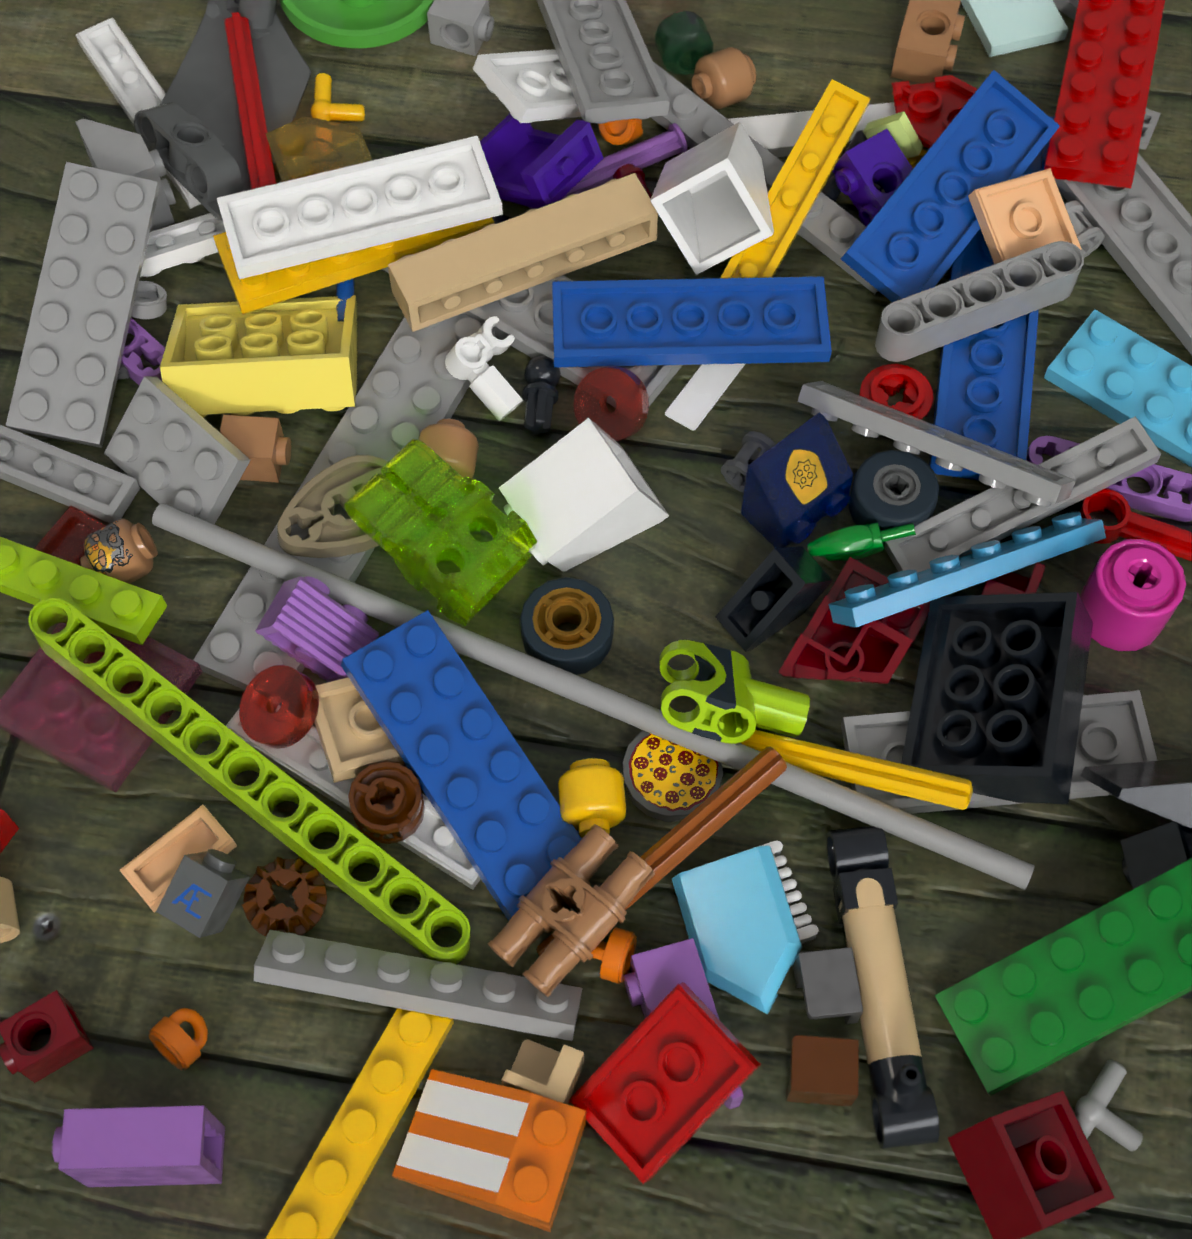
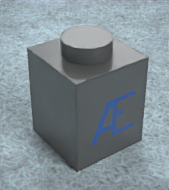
(203, 892)

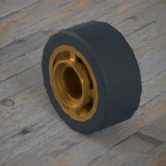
(570, 602)

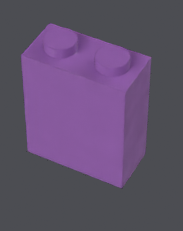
(140, 1146)

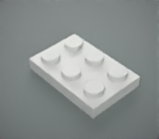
(529, 84)

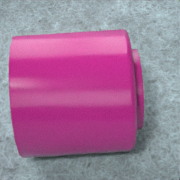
(1132, 594)

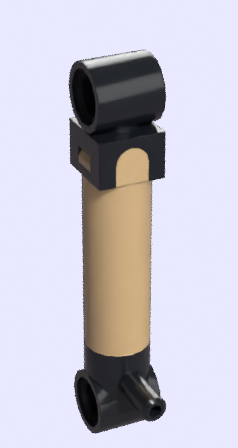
(865, 904)

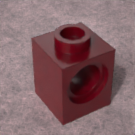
(66, 1041)

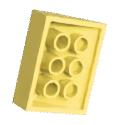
(263, 359)

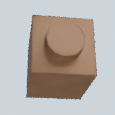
(261, 442)

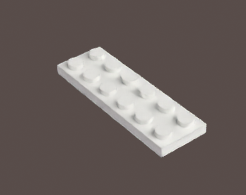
(359, 206)

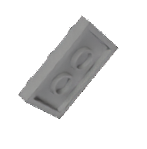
(176, 452)

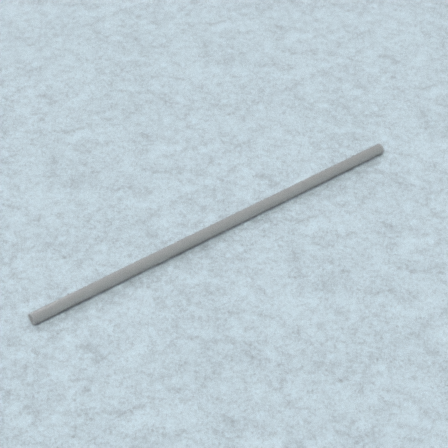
(603, 699)

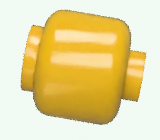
(592, 795)

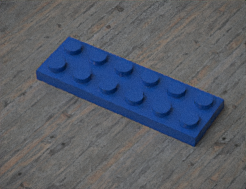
(930, 212)
(690, 321)
(462, 757)

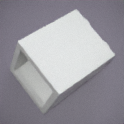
(715, 198)
(582, 498)

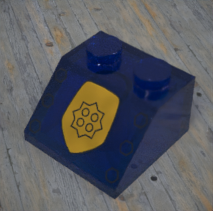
(797, 484)

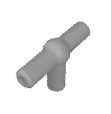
(1092, 1110)

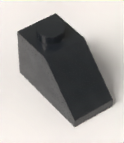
(773, 596)

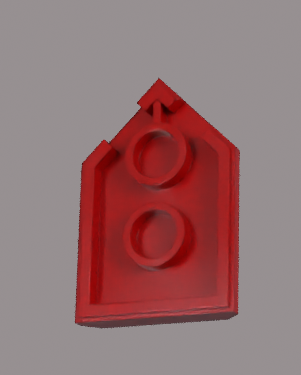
(931, 104)

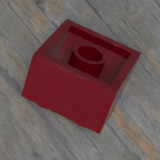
(1030, 1167)

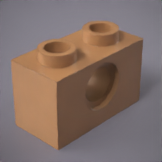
(926, 38)

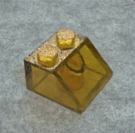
(316, 147)

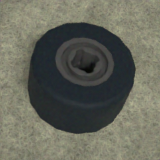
(893, 490)

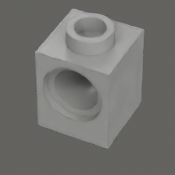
(460, 24)

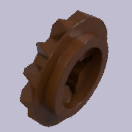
(309, 897)

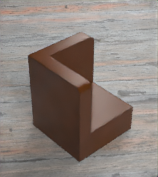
(823, 1071)

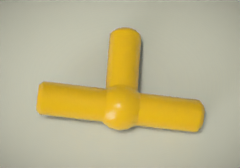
(325, 110)

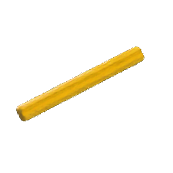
(868, 770)

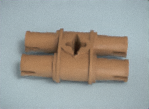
(573, 932)

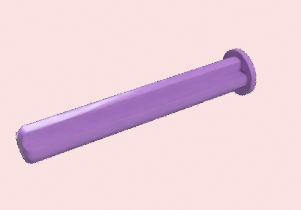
(640, 154)

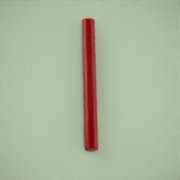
(249, 102)

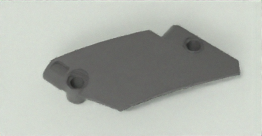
(199, 116)

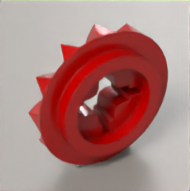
(891, 378)

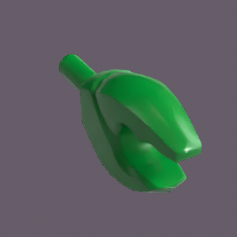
(856, 541)

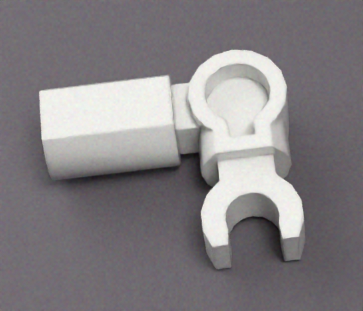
(469, 362)

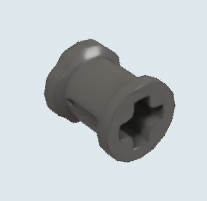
(733, 468)

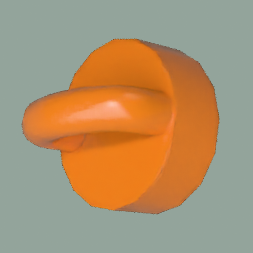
(621, 131)
(616, 955)
(175, 1042)

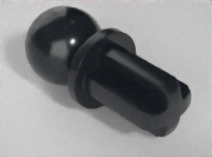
(540, 393)

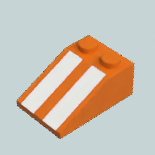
(492, 1147)

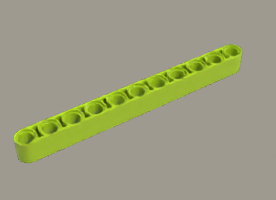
(257, 800)

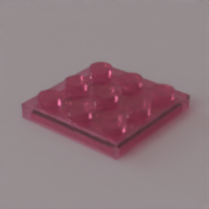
(76, 725)

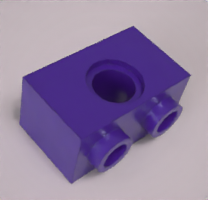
(871, 161)

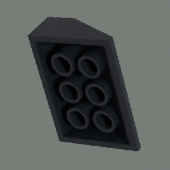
(1002, 693)

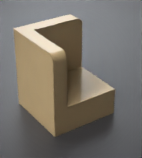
(545, 1071)

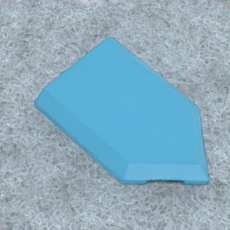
(740, 924)

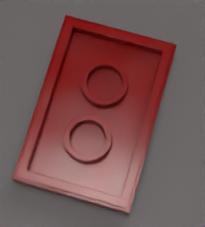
(664, 1082)

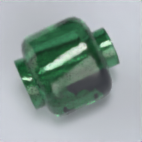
(682, 41)

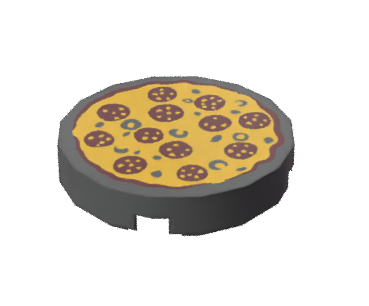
(668, 778)

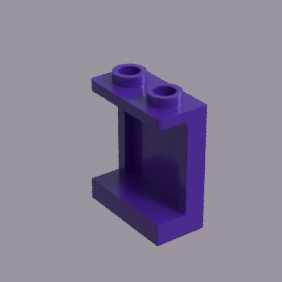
(538, 165)

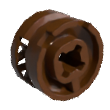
(386, 801)

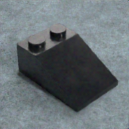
(1151, 785)

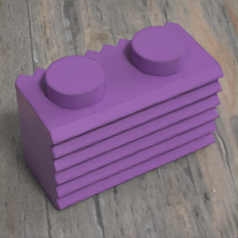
(315, 627)

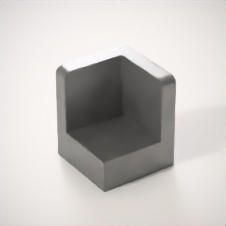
(829, 984)

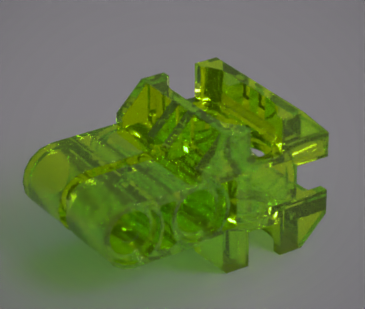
(426, 515)

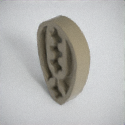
(314, 508)

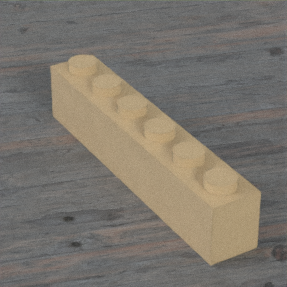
(523, 251)

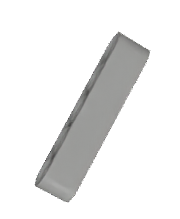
(978, 301)

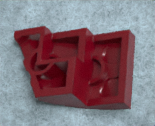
(854, 653)

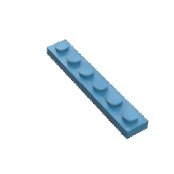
(952, 574)

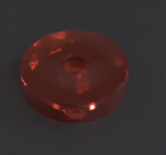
(630, 399)
(296, 712)

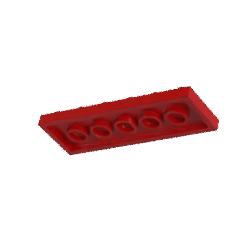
(1105, 91)

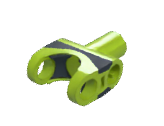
(726, 696)

